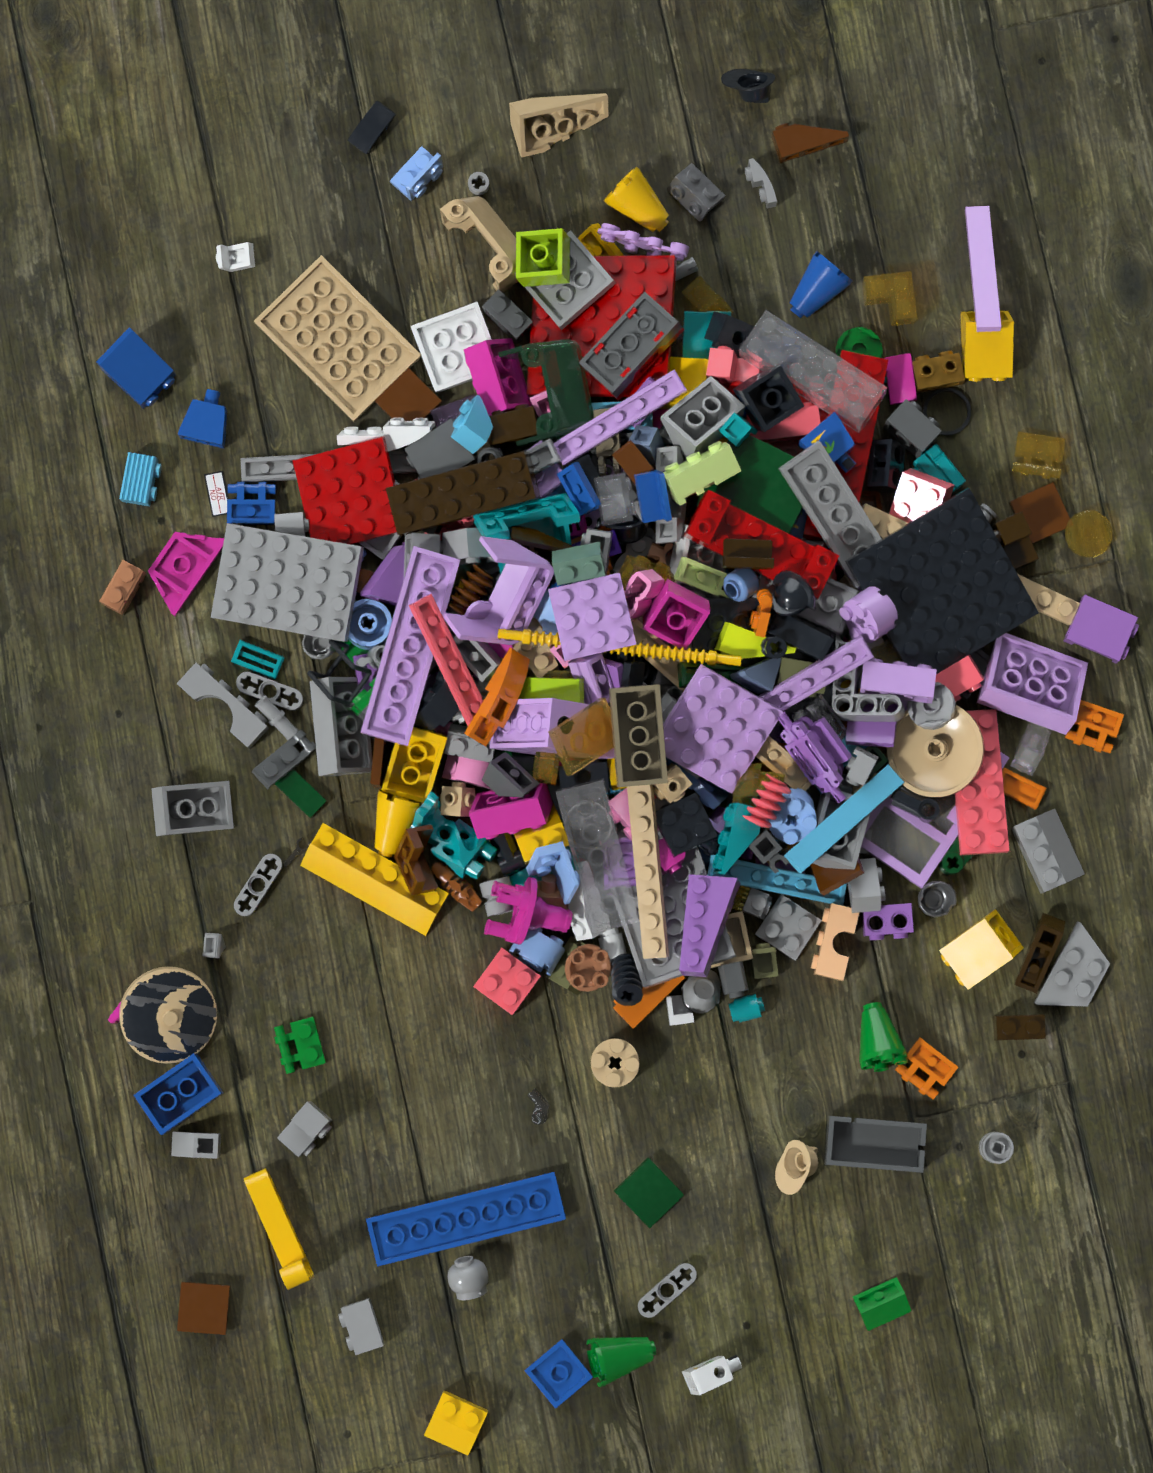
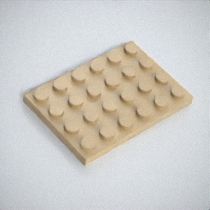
(337, 338)

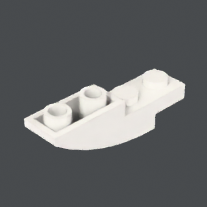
(396, 433)

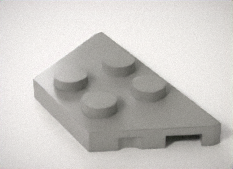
(1075, 972)

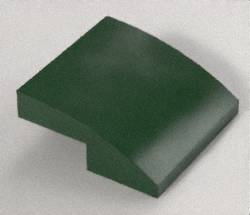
(648, 1192)

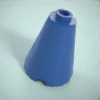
(818, 286)

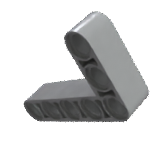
(858, 701)

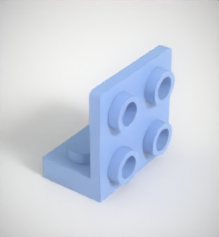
(417, 173)
(558, 860)

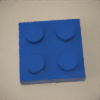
(558, 1373)

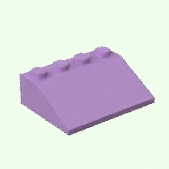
(1033, 683)

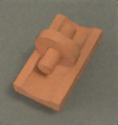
(660, 554)

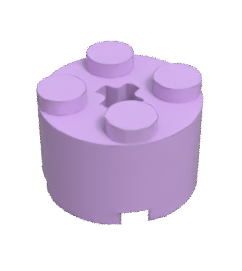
(869, 614)

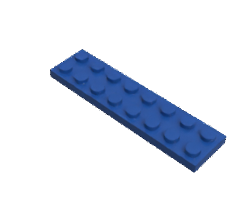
(465, 1219)

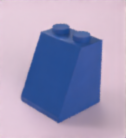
(136, 368)

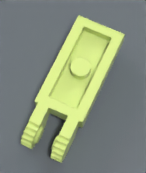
(700, 577)

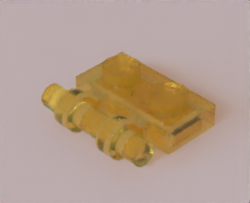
(1041, 448)

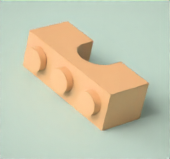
(828, 961)

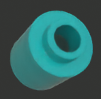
(746, 1008)

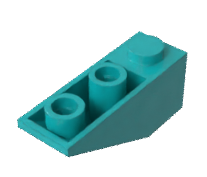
(734, 838)

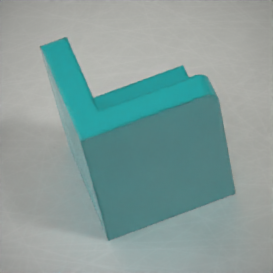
(737, 429)

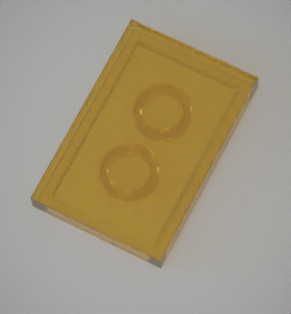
(583, 736)

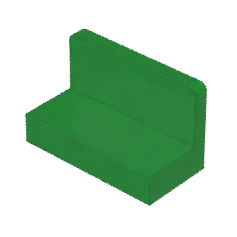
(882, 1303)

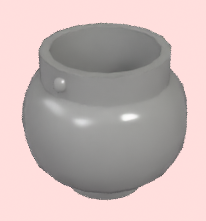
(468, 1278)

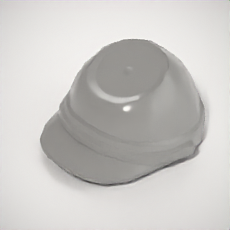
(701, 993)

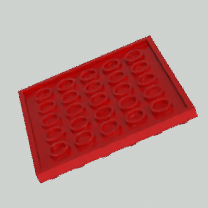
(632, 278)

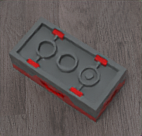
(631, 346)

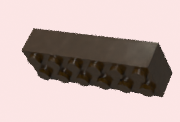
(463, 493)

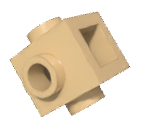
(675, 787)
(456, 799)

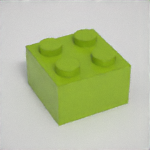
(542, 257)

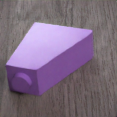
(387, 579)

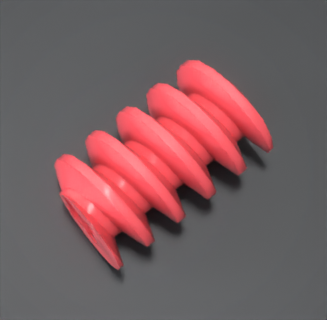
(767, 802)

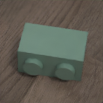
(578, 563)

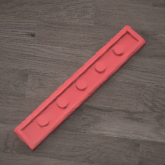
(447, 656)

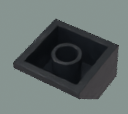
(768, 398)

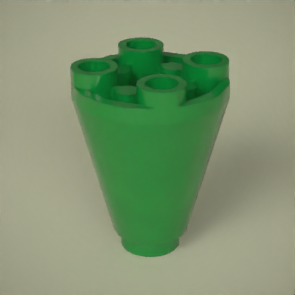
(879, 1040)

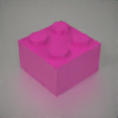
(676, 614)

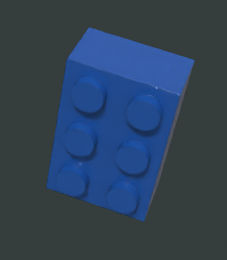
(178, 1094)

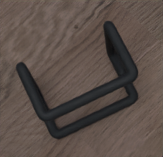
(313, 675)

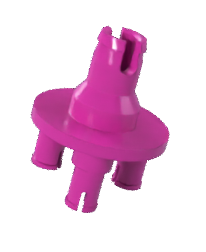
(528, 912)

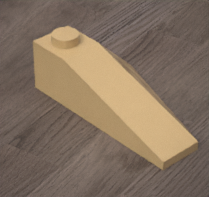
(546, 120)

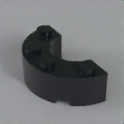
(437, 705)

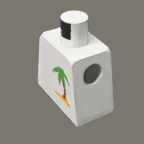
(702, 1378)

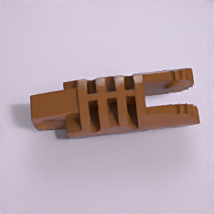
(457, 887)

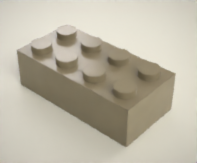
(638, 735)

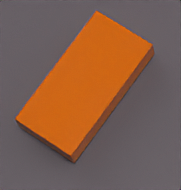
(1022, 789)

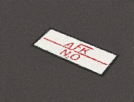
(216, 493)

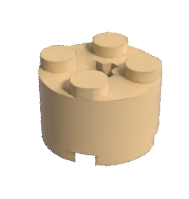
(615, 1048)

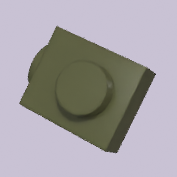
(764, 961)

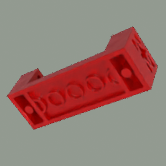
(719, 520)

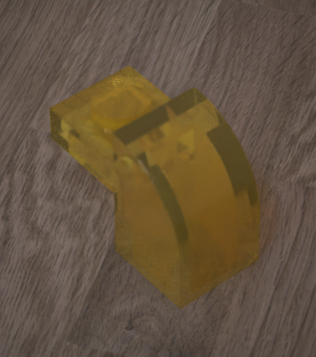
(751, 781)

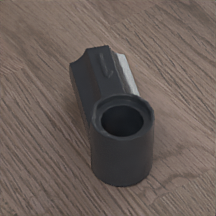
(913, 803)
(508, 856)

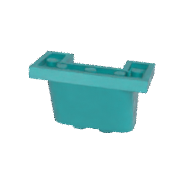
(546, 515)

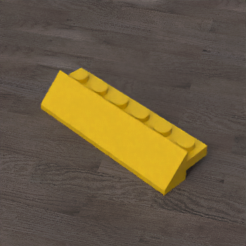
(370, 879)

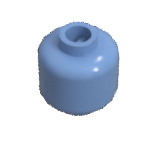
(741, 584)

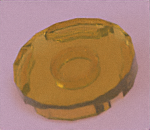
(1088, 533)

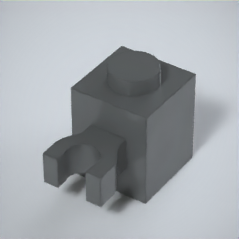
(767, 849)

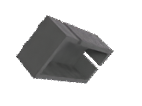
(875, 1144)

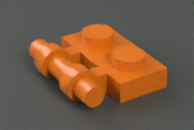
(760, 618)
(1099, 720)
(932, 1063)

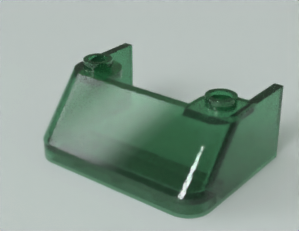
(564, 384)

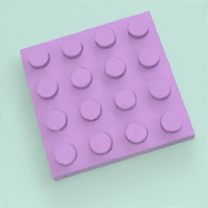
(717, 728)

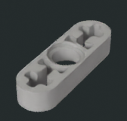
(255, 679)
(242, 896)
(676, 1272)

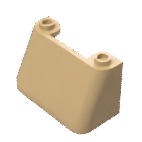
(477, 213)

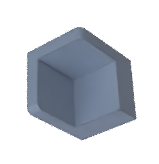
(647, 441)

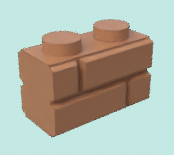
(122, 587)

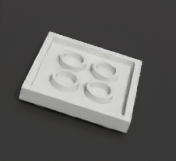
(443, 341)

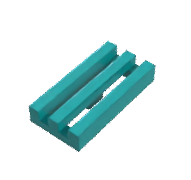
(276, 667)

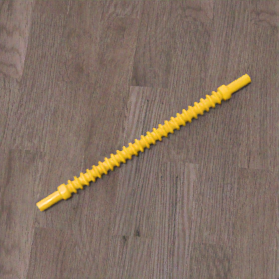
(711, 657)

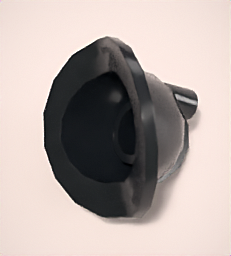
(792, 594)

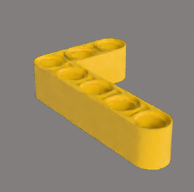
(279, 1228)

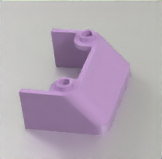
(513, 598)

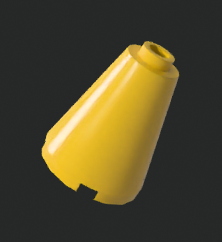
(638, 201)
(392, 819)

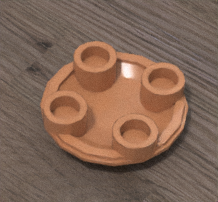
(588, 967)

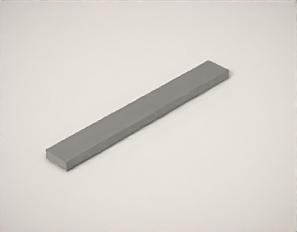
(282, 468)

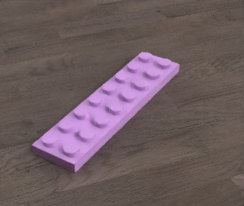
(406, 652)

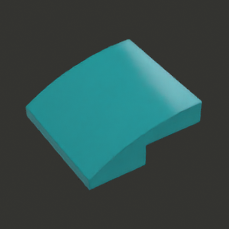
(694, 331)

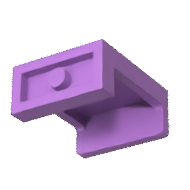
(1102, 629)

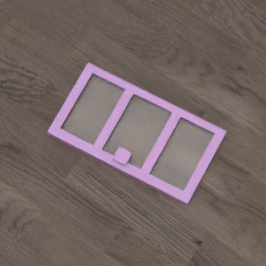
(907, 842)

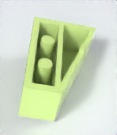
(700, 471)

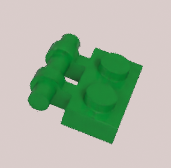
(307, 1044)

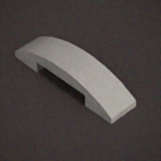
(670, 530)

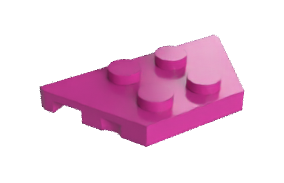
(183, 566)

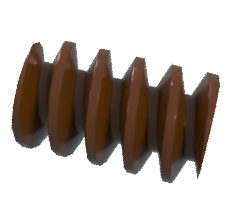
(471, 590)

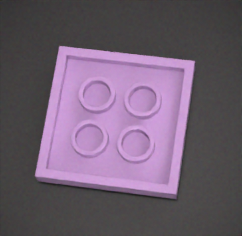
(592, 616)

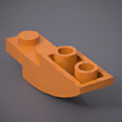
(502, 697)

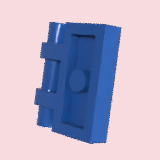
(251, 511)

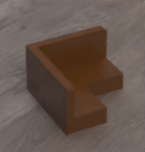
(413, 862)

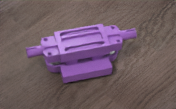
(816, 752)

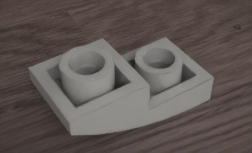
(759, 178)

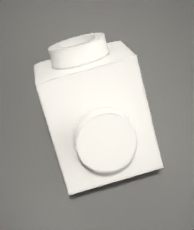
(235, 257)

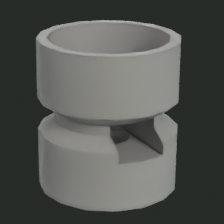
(492, 907)
(996, 1147)

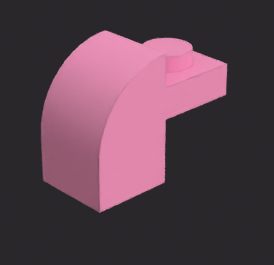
(465, 770)

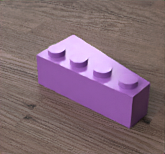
(704, 922)

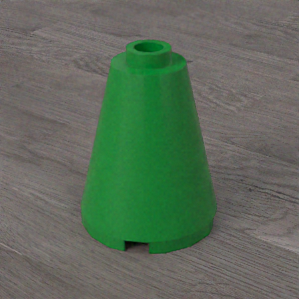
(618, 1356)

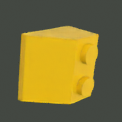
(456, 1422)

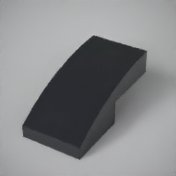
(371, 127)

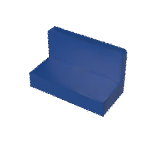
(579, 489)
(653, 496)

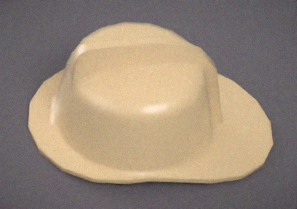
(795, 1166)

